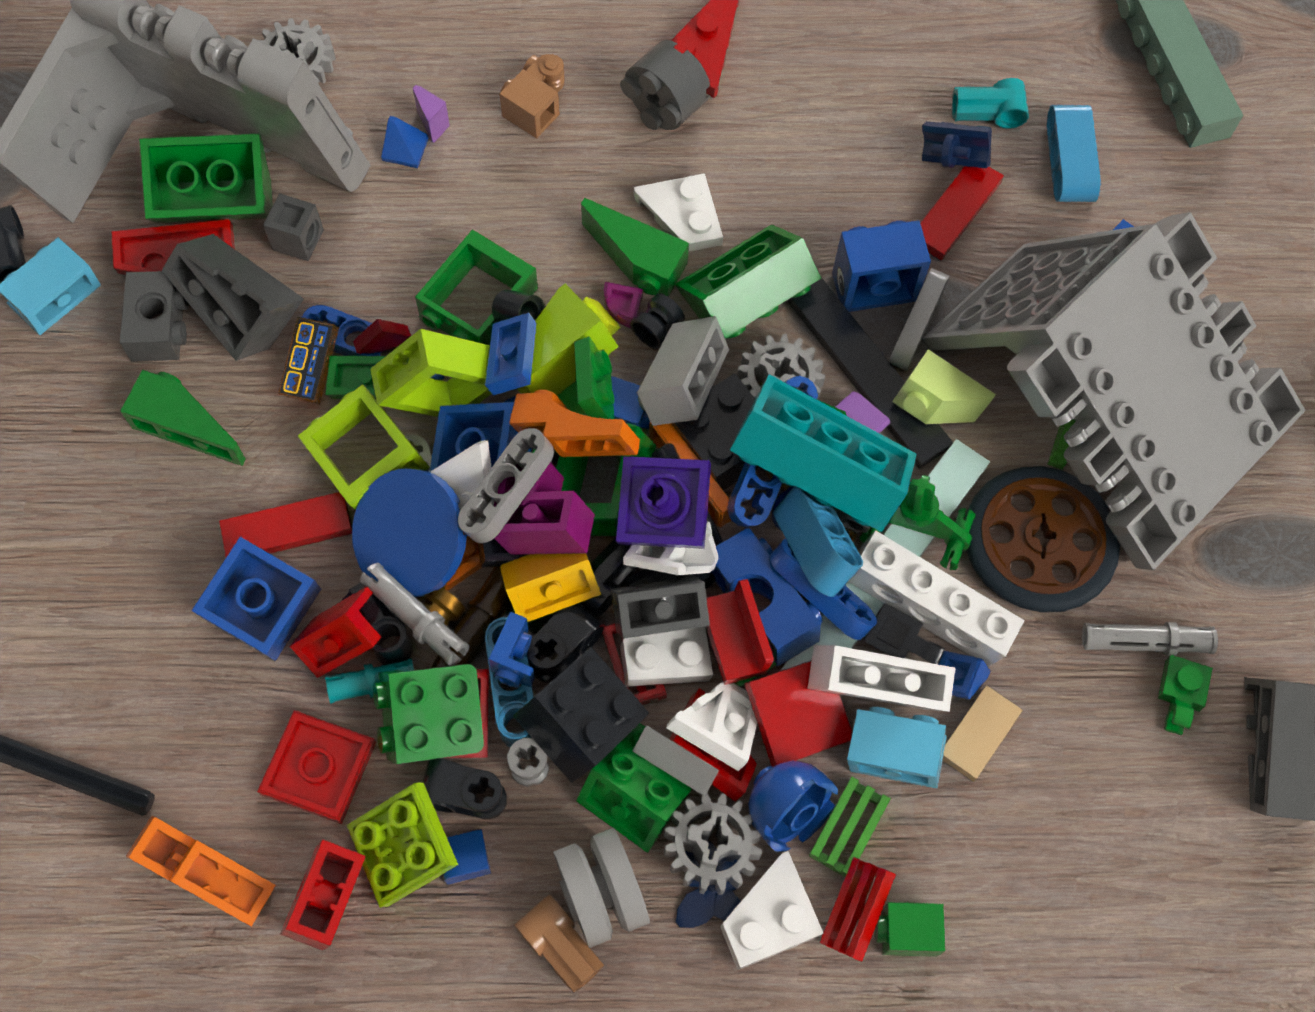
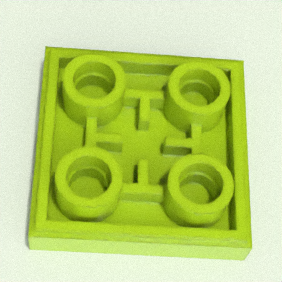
(402, 844)

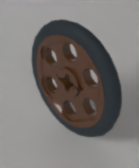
(1041, 591)

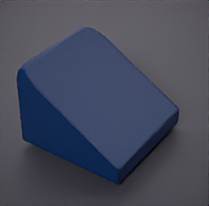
(470, 855)

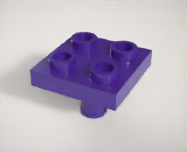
(663, 502)

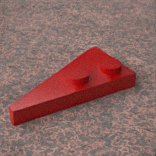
(709, 37)

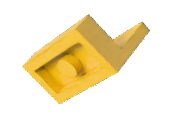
(548, 583)

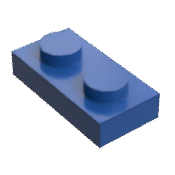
(511, 354)

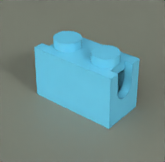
(48, 285)
(897, 747)

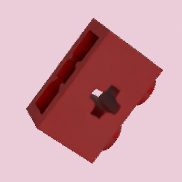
(323, 895)

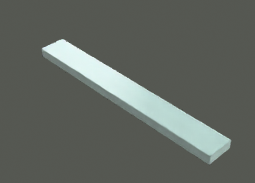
(953, 480)

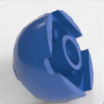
(790, 802)

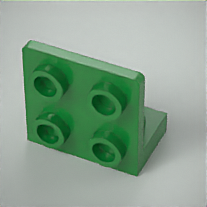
(632, 793)

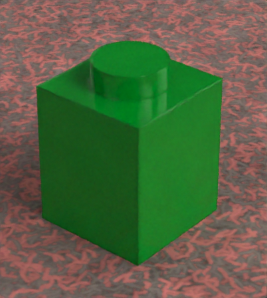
(911, 929)

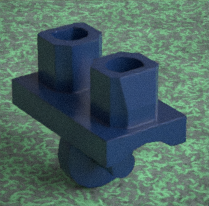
(957, 144)

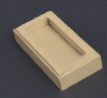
(980, 733)

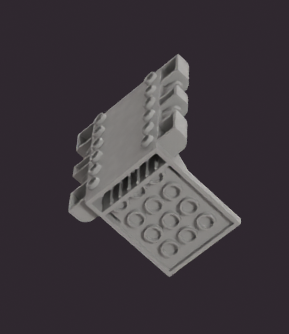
(137, 59)
(1143, 365)

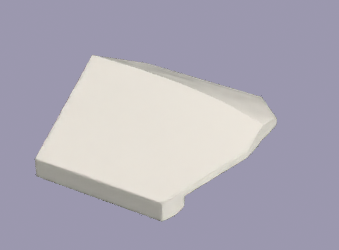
(673, 559)

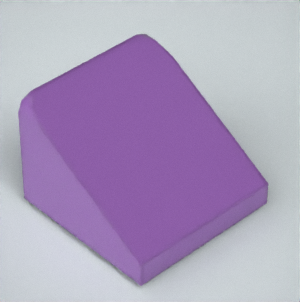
(431, 112)
(863, 412)

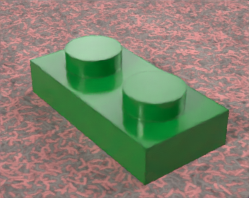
(349, 373)

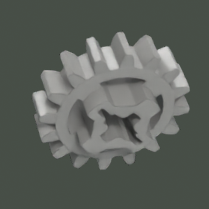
(305, 44)
(777, 360)
(695, 840)

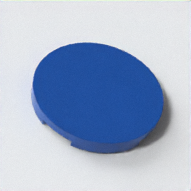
(410, 529)

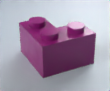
(546, 518)

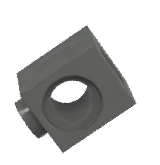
(293, 227)

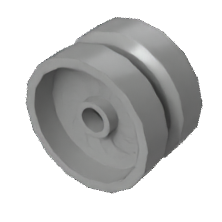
(601, 887)

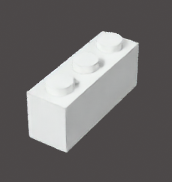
(881, 678)

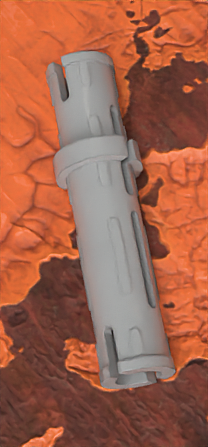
(426, 625)
(1166, 638)

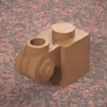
(532, 96)

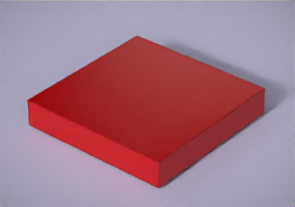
(795, 718)
(317, 767)

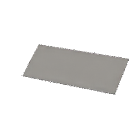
(675, 760)

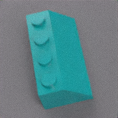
(825, 454)

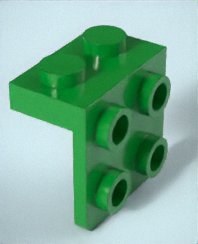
(592, 390)
(429, 713)

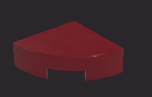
(381, 337)

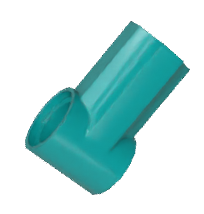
(1003, 103)

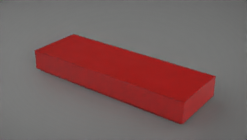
(958, 208)
(290, 524)

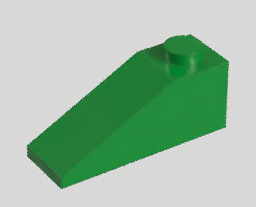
(640, 251)
(168, 411)

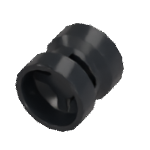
(656, 321)

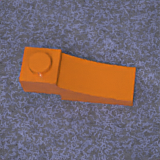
(569, 431)
(201, 870)

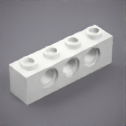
(935, 599)

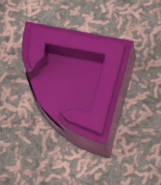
(622, 302)

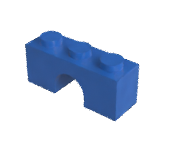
(788, 620)

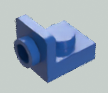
(512, 644)

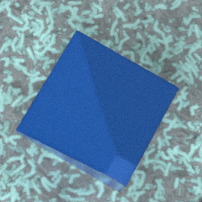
(403, 143)
(969, 673)

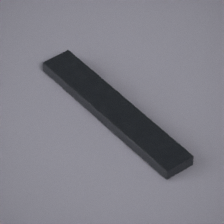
(867, 369)

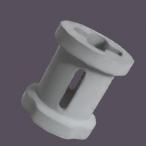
(530, 775)

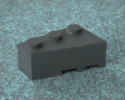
(231, 294)
(1285, 748)

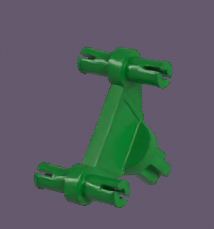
(922, 514)

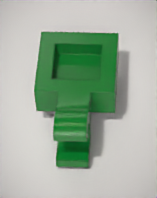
(1186, 688)

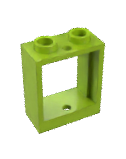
(430, 353)
(341, 419)

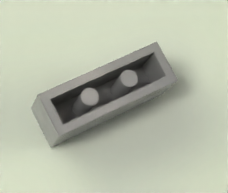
(683, 371)

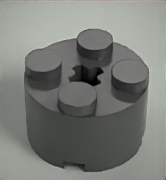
(666, 86)

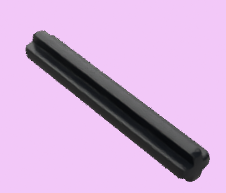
(75, 776)

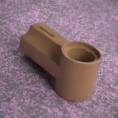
(553, 935)

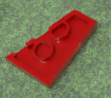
(151, 247)

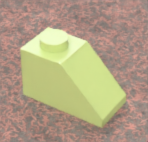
(942, 393)

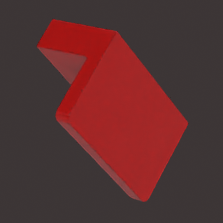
(336, 635)
(738, 635)

